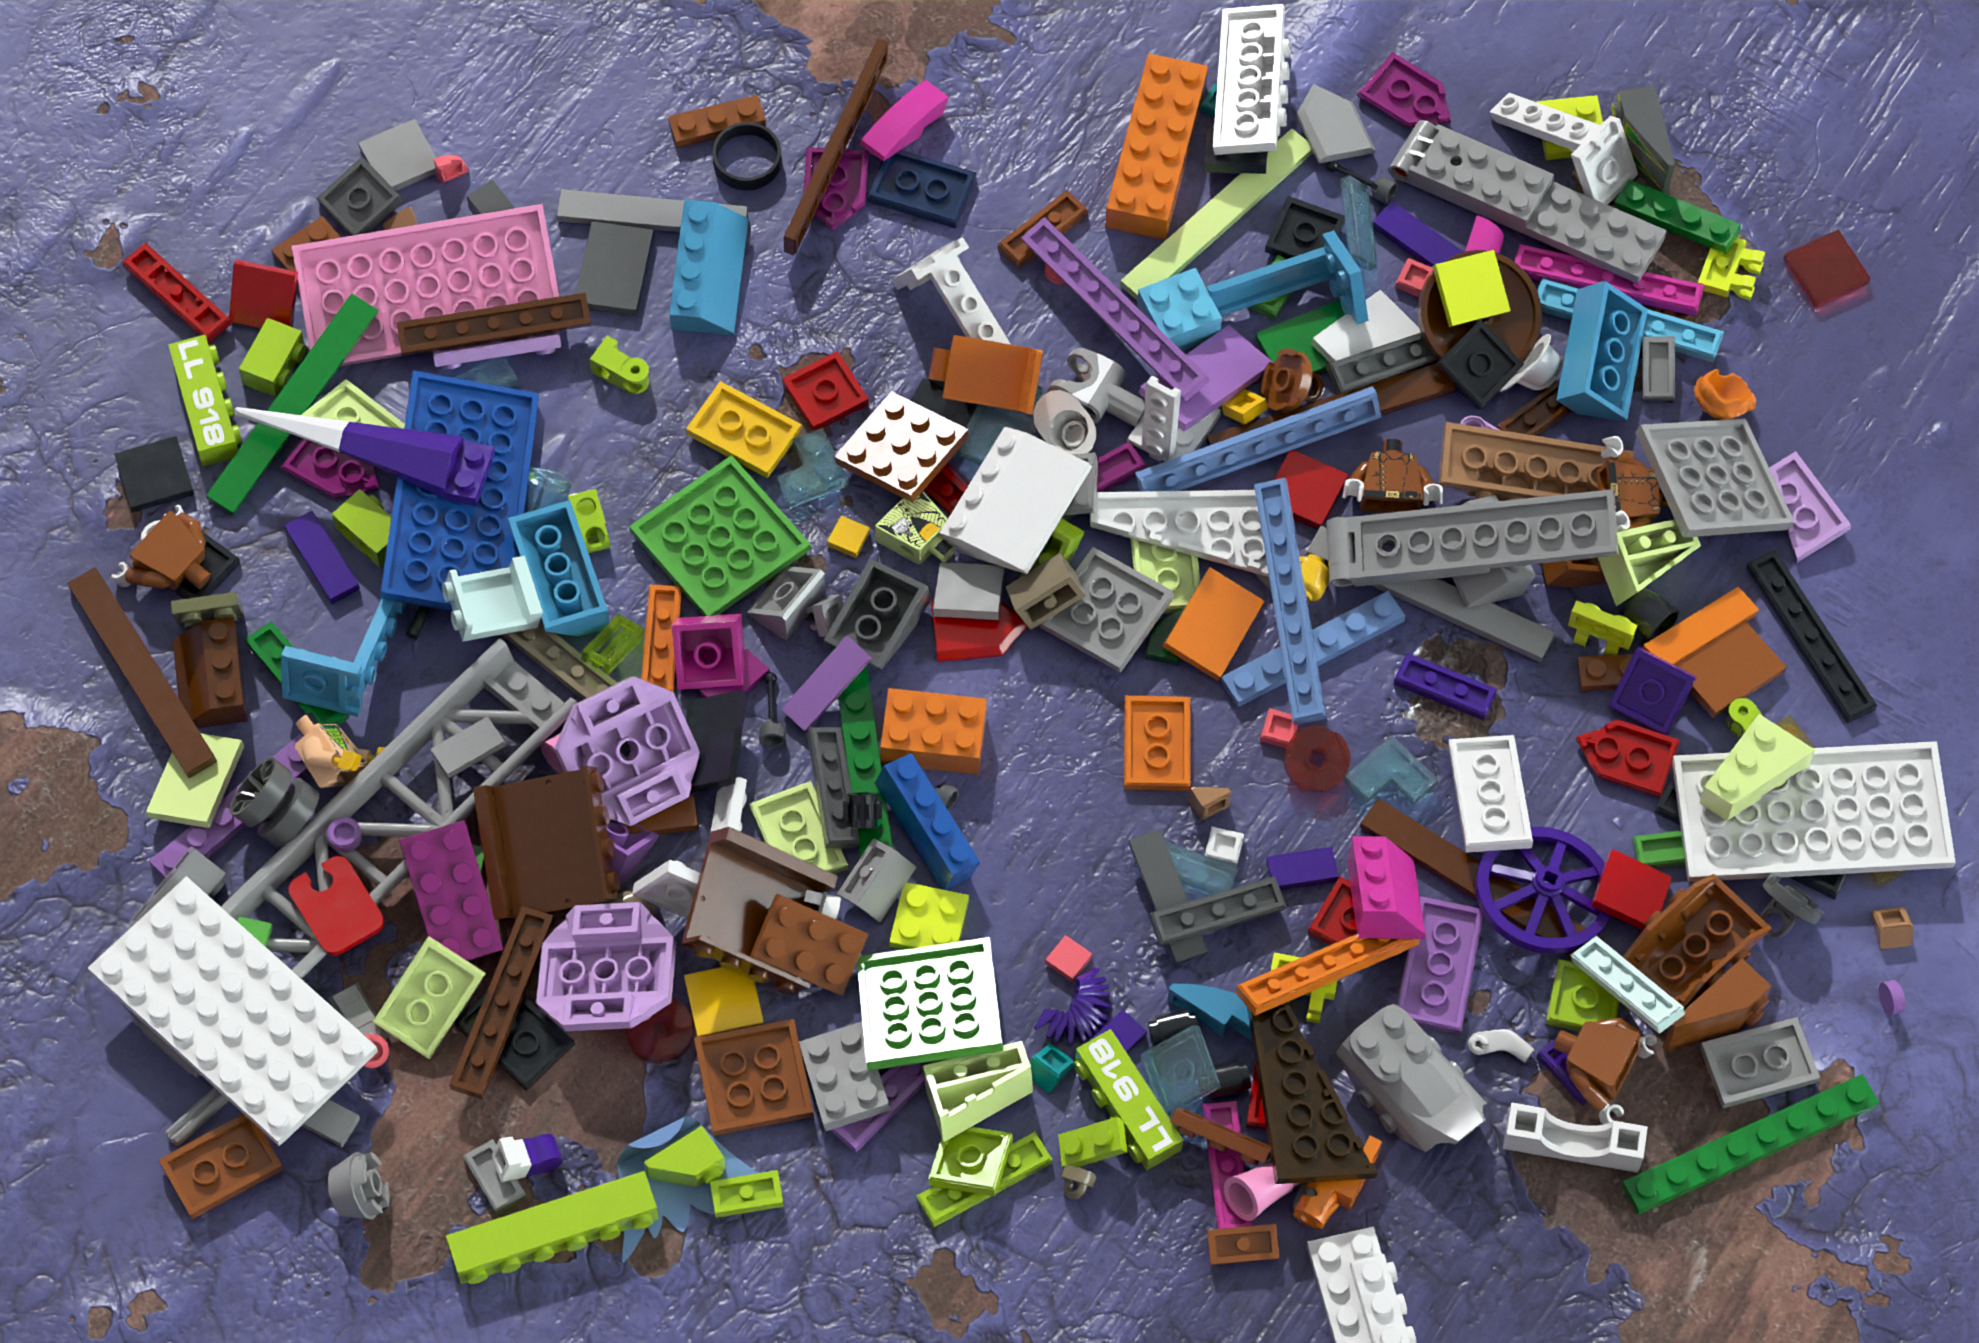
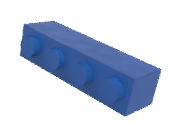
(927, 822)

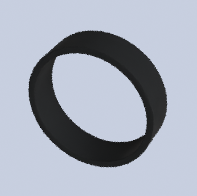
(740, 129)

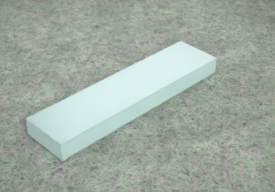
(1627, 984)

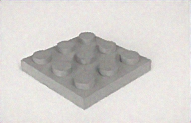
(1115, 612)

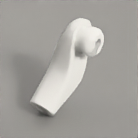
(1500, 1040)

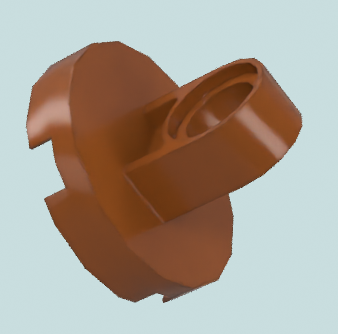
(1289, 381)

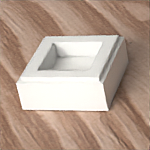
(1224, 846)

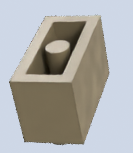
(1045, 591)

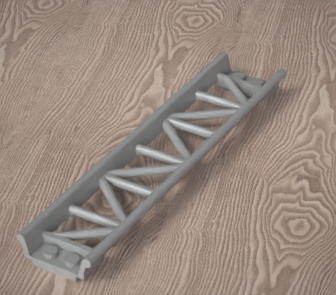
(497, 673)

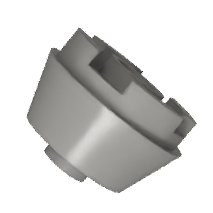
(357, 1187)

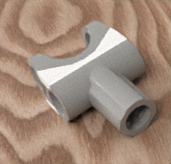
(1100, 387)

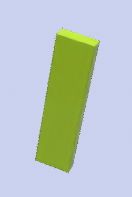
(1024, 1159)

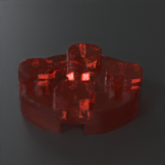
(1325, 742)
(664, 1047)

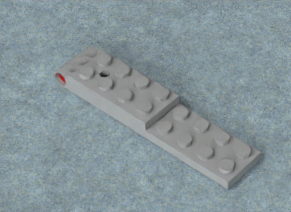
(1525, 200)
(1470, 538)

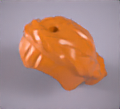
(1723, 395)

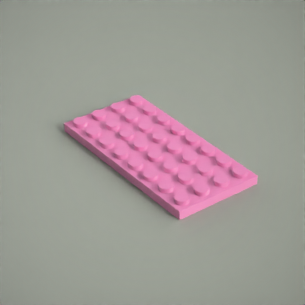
(425, 273)

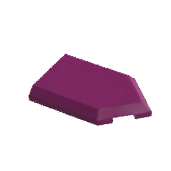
(1406, 93)
(846, 189)
(329, 470)

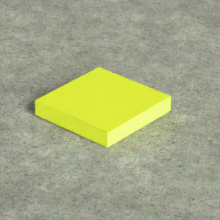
(1471, 288)

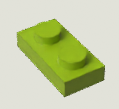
(1093, 1143)
(746, 1193)

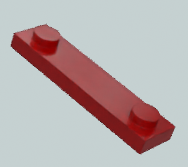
(176, 292)

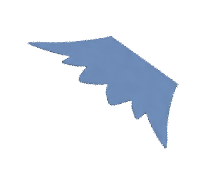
(670, 1198)

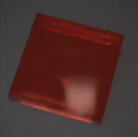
(1826, 268)

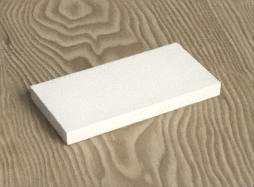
(1490, 793)

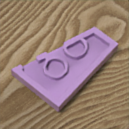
(1812, 509)

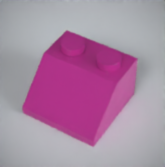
(709, 651)

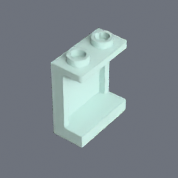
(493, 601)

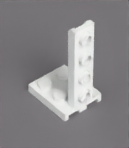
(1599, 150)
(956, 290)
(1159, 429)
(673, 883)

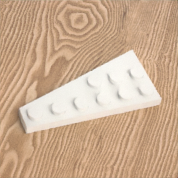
(1203, 524)

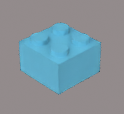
(1181, 309)

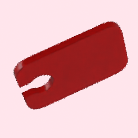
(342, 913)

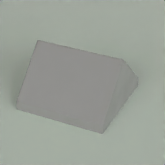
(785, 600)

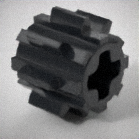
(862, 810)

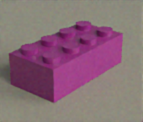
(451, 890)

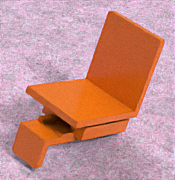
(988, 373)

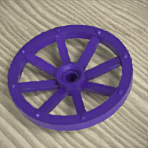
(1543, 893)

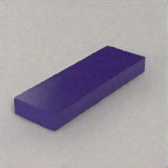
(1414, 236)
(321, 557)
(1445, 686)

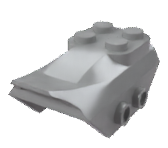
(1409, 1081)

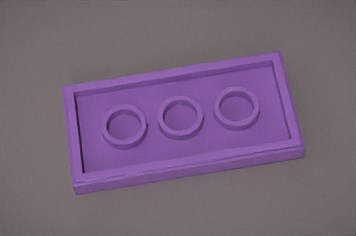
(1230, 366)
(1441, 966)

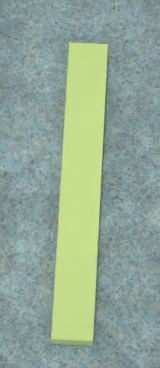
(1218, 215)

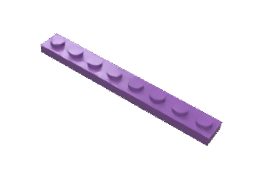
(1115, 309)

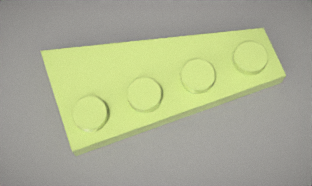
(352, 405)

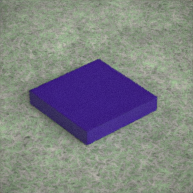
(1652, 691)

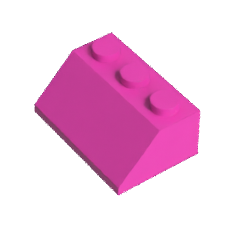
(1384, 890)

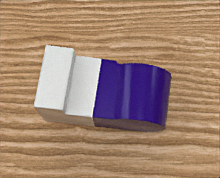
(526, 1156)

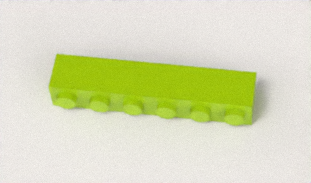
(552, 1228)

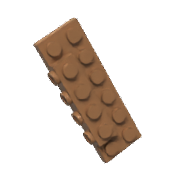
(1516, 463)

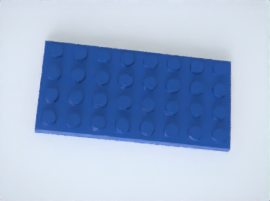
(444, 535)

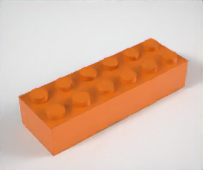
(1156, 146)

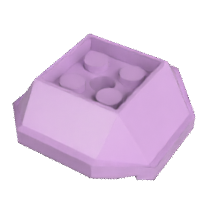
(660, 748)
(602, 942)

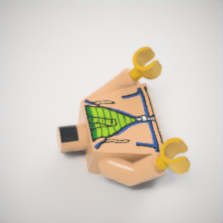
(330, 753)

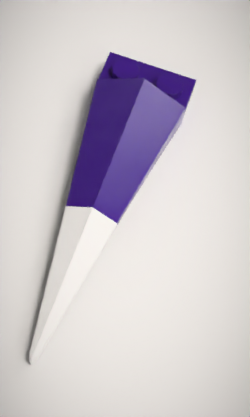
(427, 459)

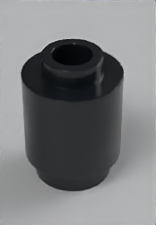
(1170, 1024)
(1233, 1079)

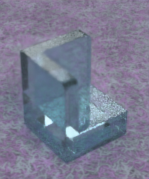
(546, 489)

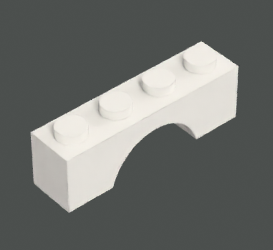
(1606, 1145)

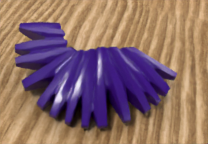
(1081, 1015)

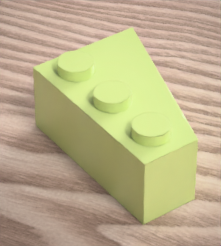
(1644, 557)
(1753, 767)
(976, 1087)

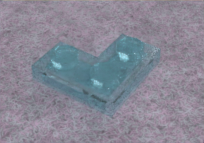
(819, 473)
(1392, 765)

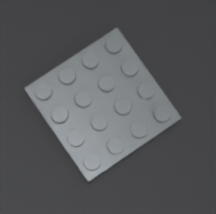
(1714, 477)

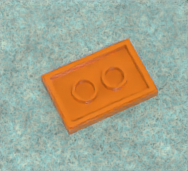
(1213, 623)
(1157, 743)

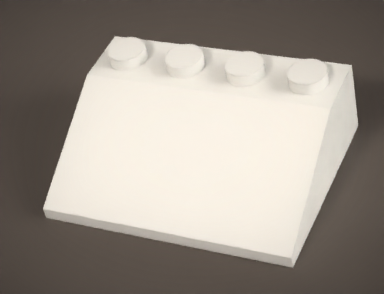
(1015, 501)

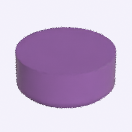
(344, 834)
(1891, 997)

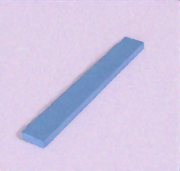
(1261, 443)
(1290, 601)

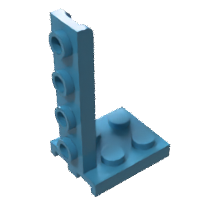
(1326, 263)
(336, 682)

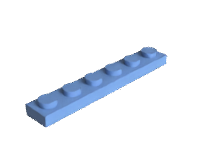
(1329, 640)

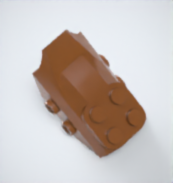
(1696, 939)

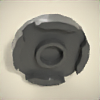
(1790, 904)

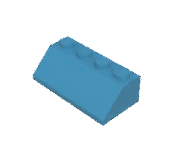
(708, 269)
(1602, 353)
(560, 570)

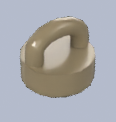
(1078, 1176)

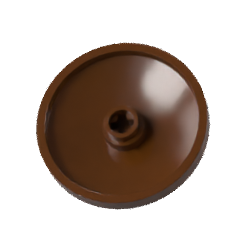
(1516, 329)

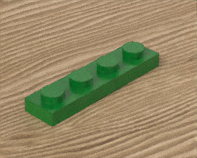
(1678, 216)
(268, 646)

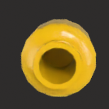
(1314, 576)

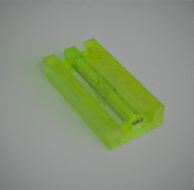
(590, 650)

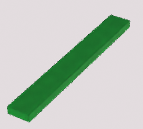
(295, 398)

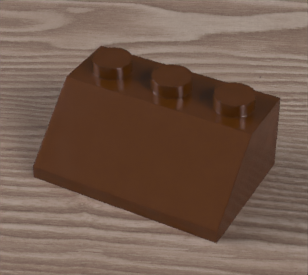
(211, 673)

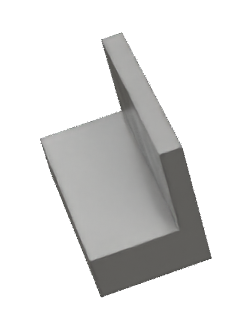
(877, 879)

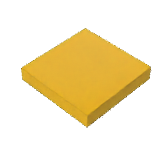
(722, 1001)

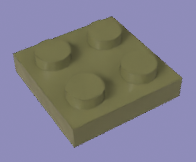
(193, 610)

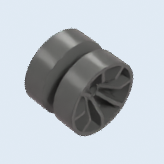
(274, 802)

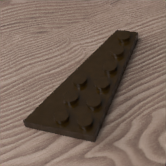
(1300, 1107)

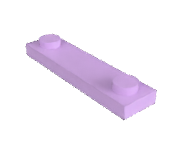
(453, 357)

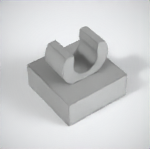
(825, 613)

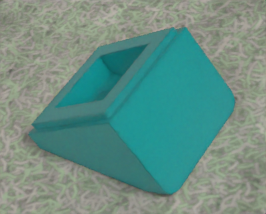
(1050, 1067)

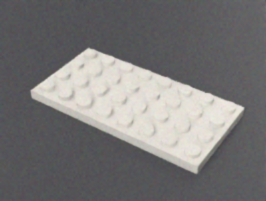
(1838, 816)
(233, 1010)

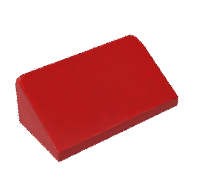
(947, 487)

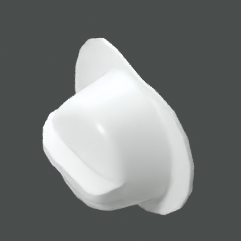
(1539, 367)
(1064, 422)

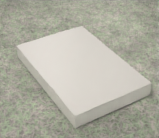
(1347, 338)

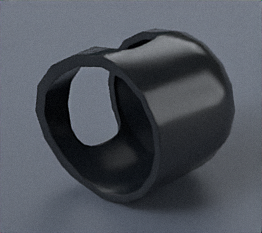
(1648, 612)

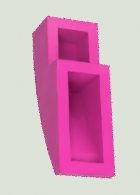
(905, 120)

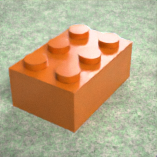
(936, 728)

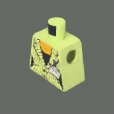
(915, 530)

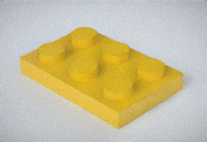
(743, 428)

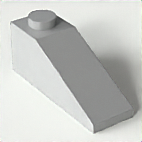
(197, 869)

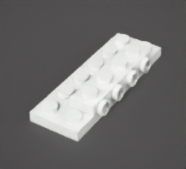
(1251, 80)
(1359, 1289)

